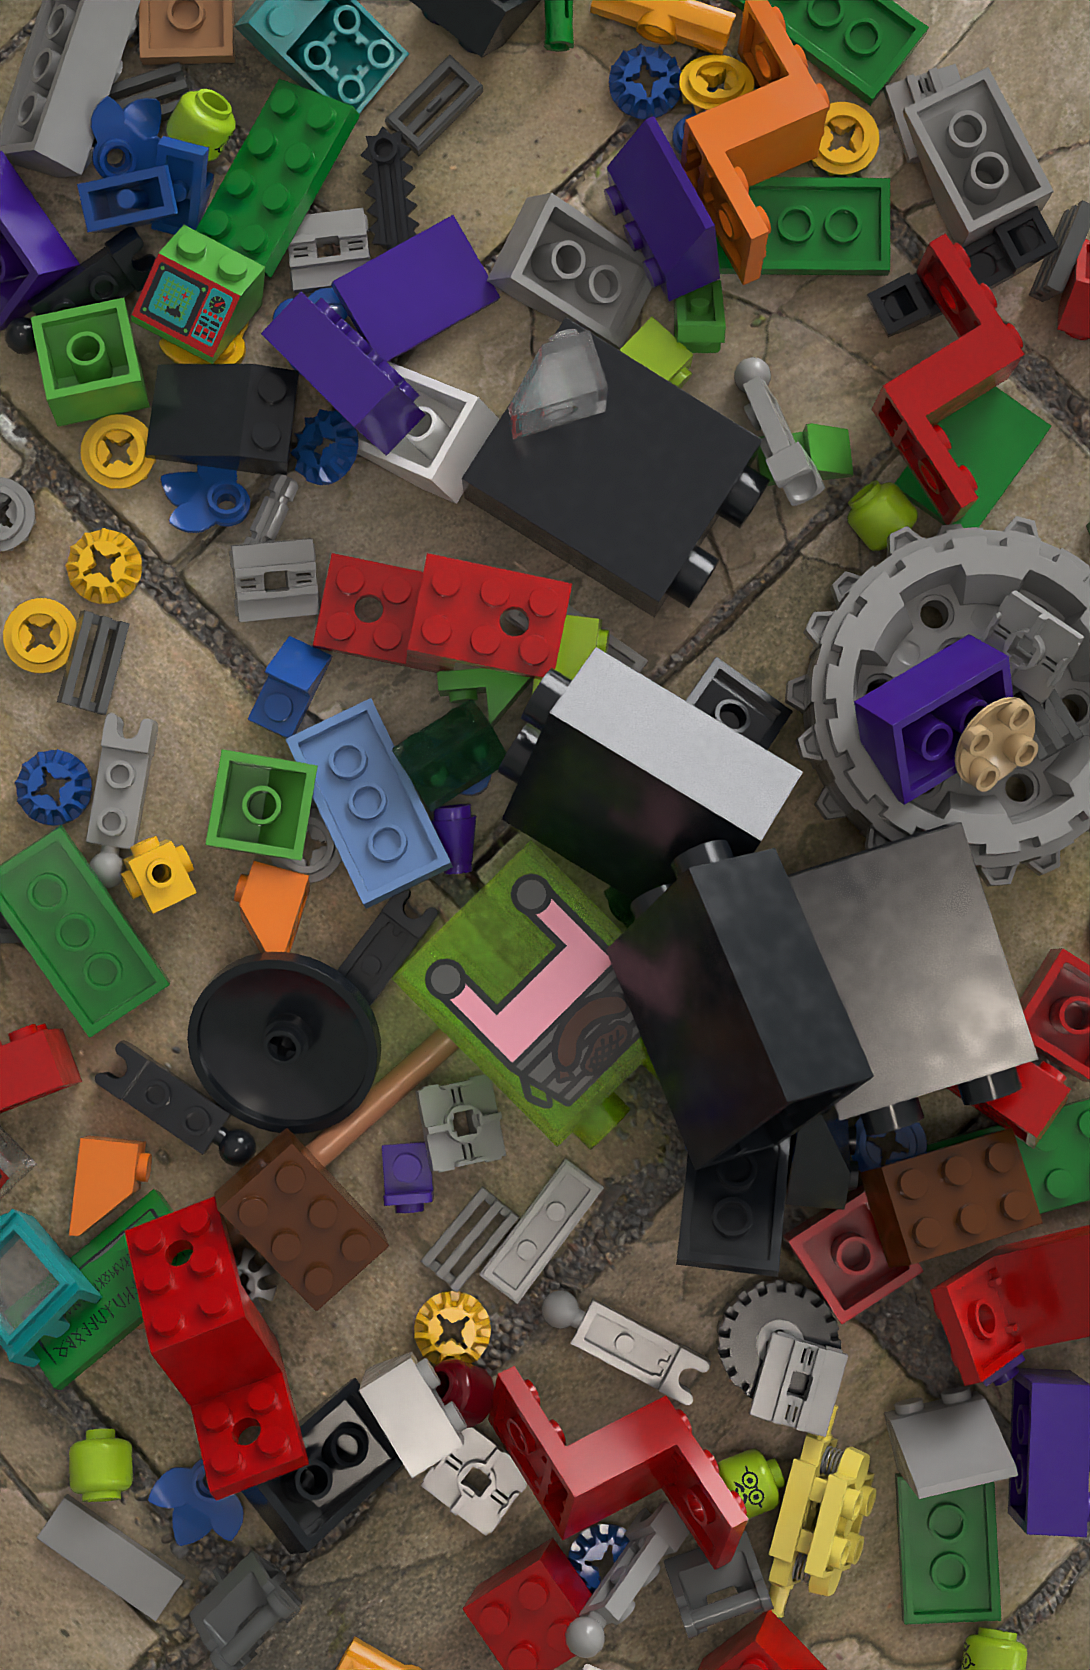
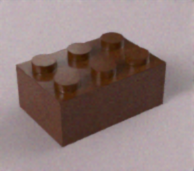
(950, 1198)
(301, 1219)

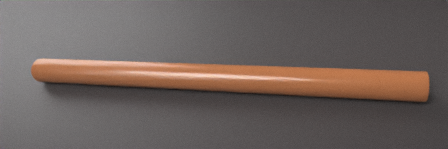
(379, 1101)

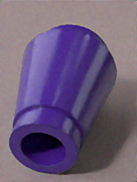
(456, 832)

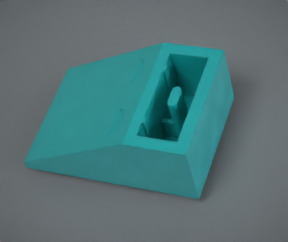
(324, 46)

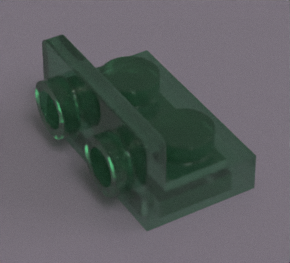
(450, 754)

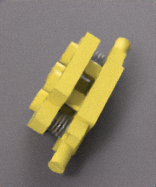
(820, 1518)

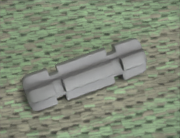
(272, 509)

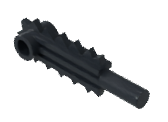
(389, 189)

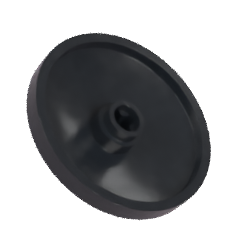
(284, 1042)

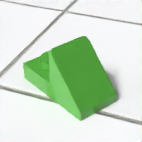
(701, 319)
(825, 446)
(500, 687)

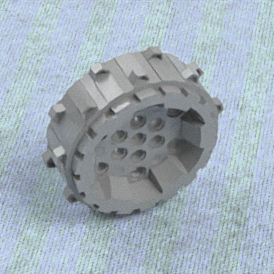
(882, 635)

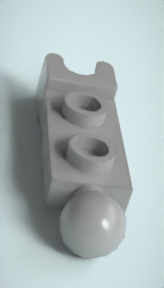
(786, 459)
(119, 795)
(625, 1343)
(612, 1602)

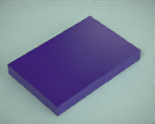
(416, 290)

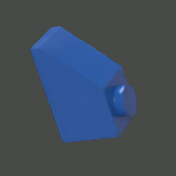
(128, 200)

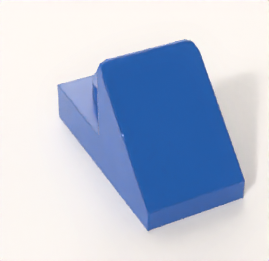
(189, 180)
(289, 687)

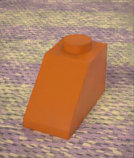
(272, 905)
(105, 1178)

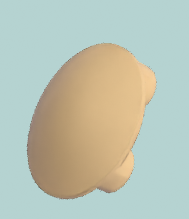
(996, 743)

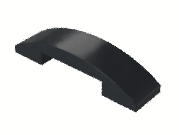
(993, 260)

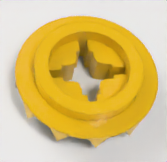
(709, 72)
(843, 118)
(96, 453)
(125, 571)
(19, 639)
(454, 1307)

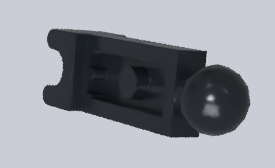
(100, 278)
(386, 946)
(176, 1106)

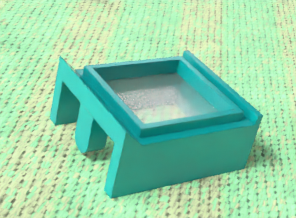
(35, 1286)

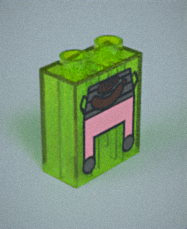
(534, 997)

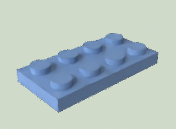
(369, 804)

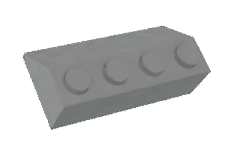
(61, 81)

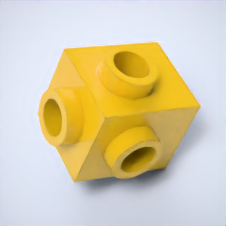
(170, 886)

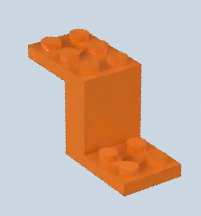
(754, 136)

